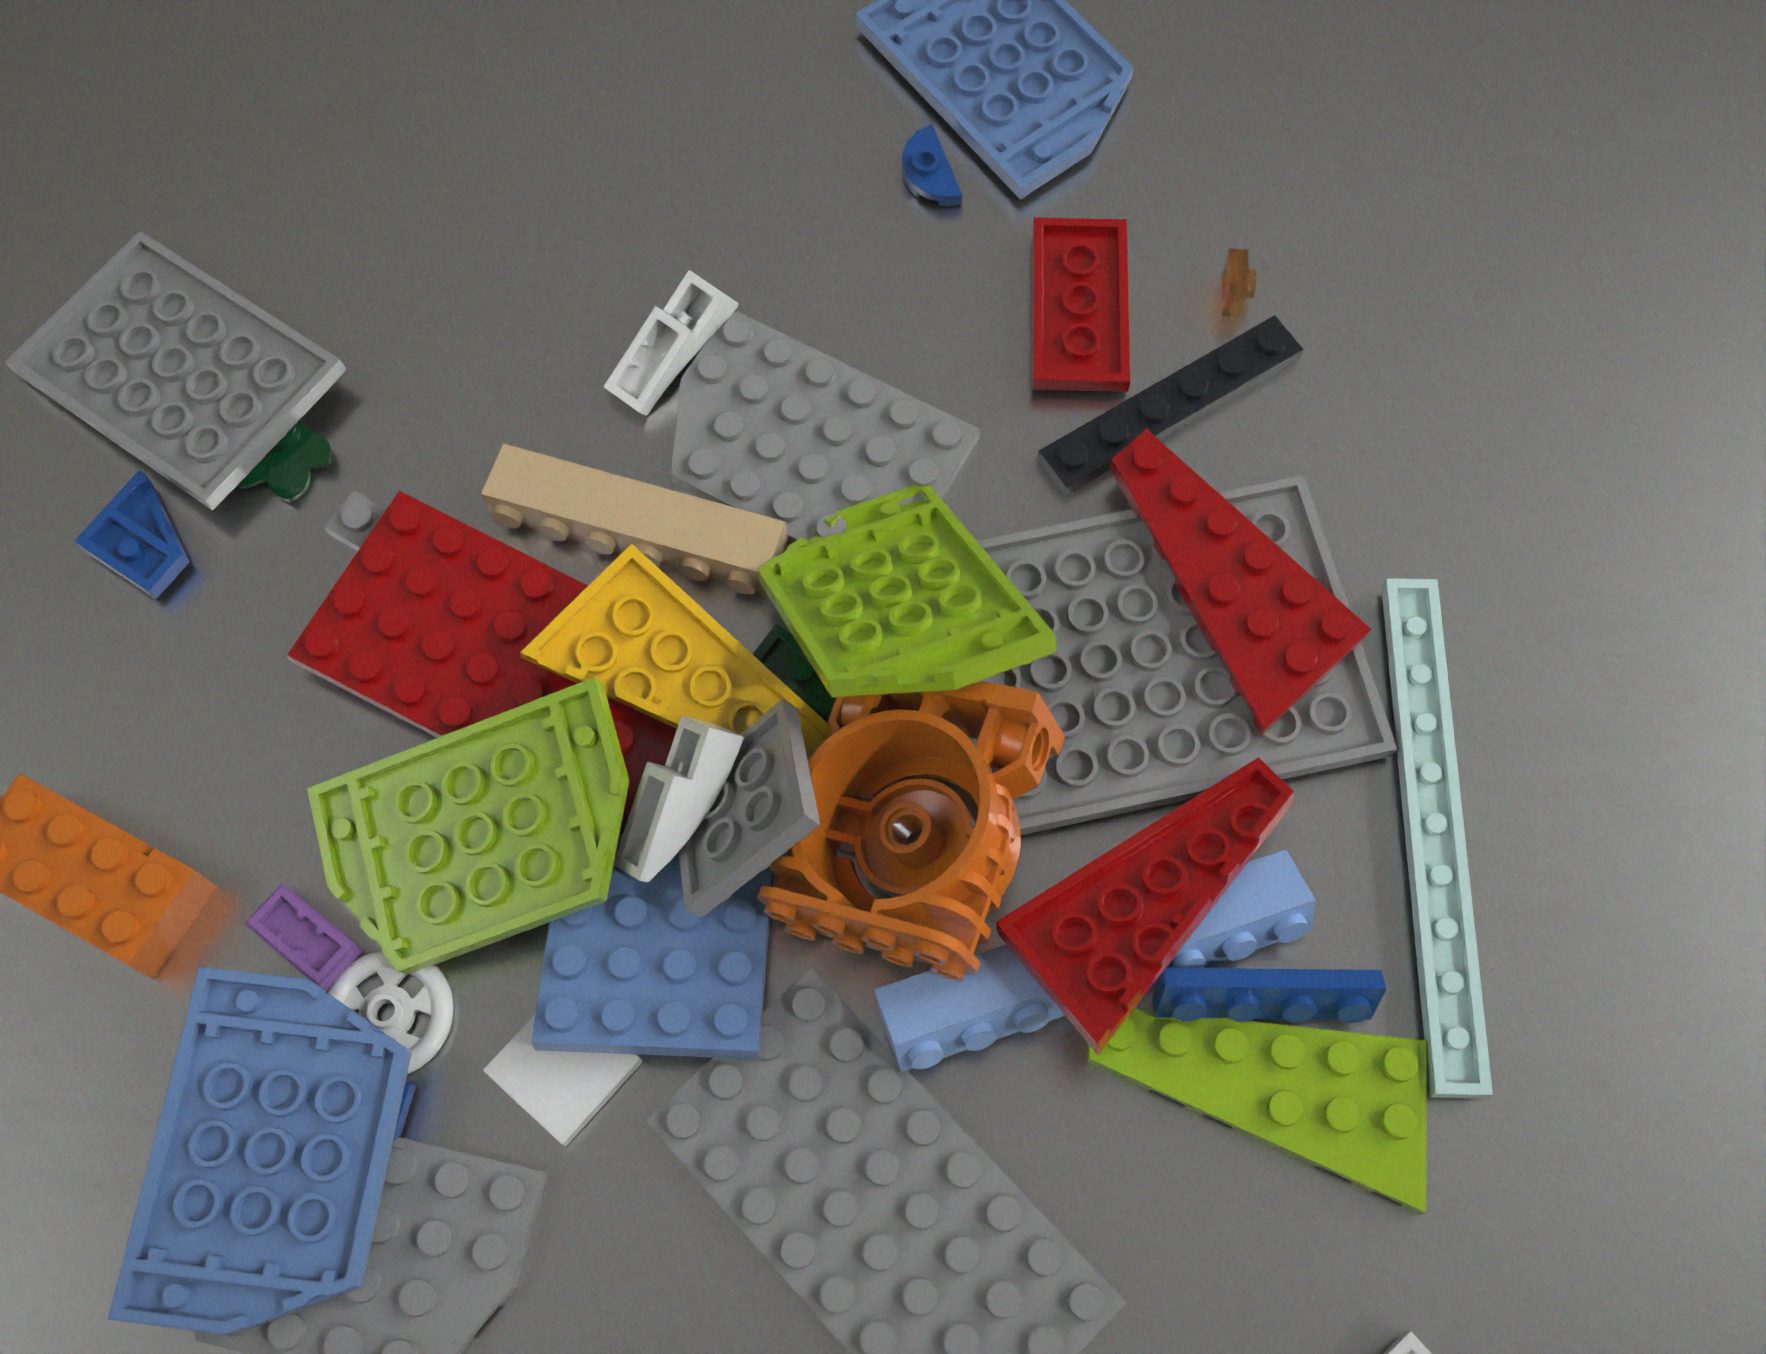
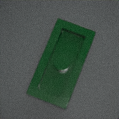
(788, 662)

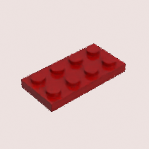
(1080, 305)

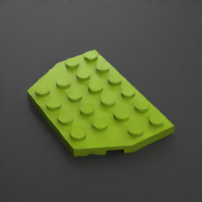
(902, 601)
(478, 828)

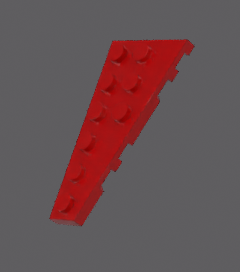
(1247, 595)
(1125, 916)

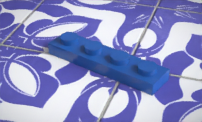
(1268, 994)

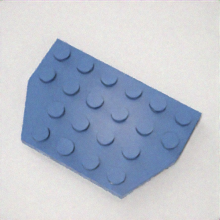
(1009, 76)
(262, 1158)

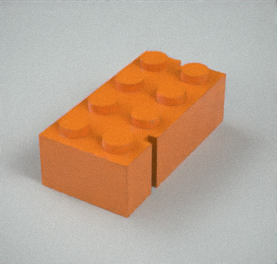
(95, 877)

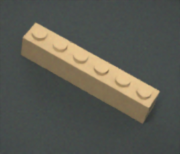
(617, 511)

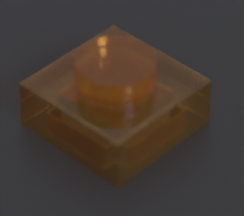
(1236, 282)

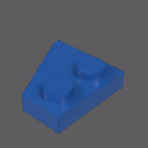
(136, 538)

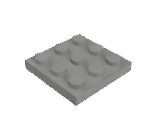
(757, 815)

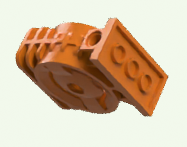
(955, 867)

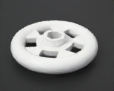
(432, 999)

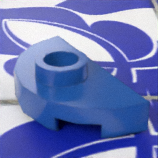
(928, 170)

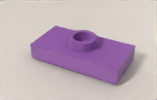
(303, 937)

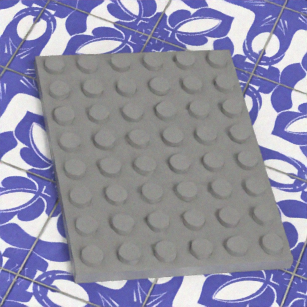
(1141, 687)

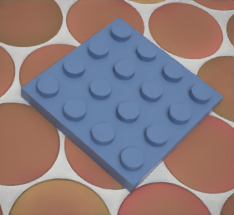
(654, 975)

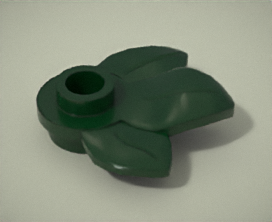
(290, 463)

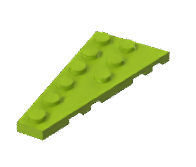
(1304, 1090)

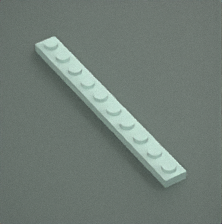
(1435, 843)

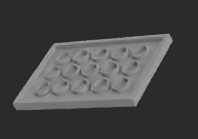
(176, 368)

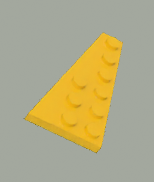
(663, 653)

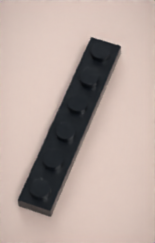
(1171, 403)

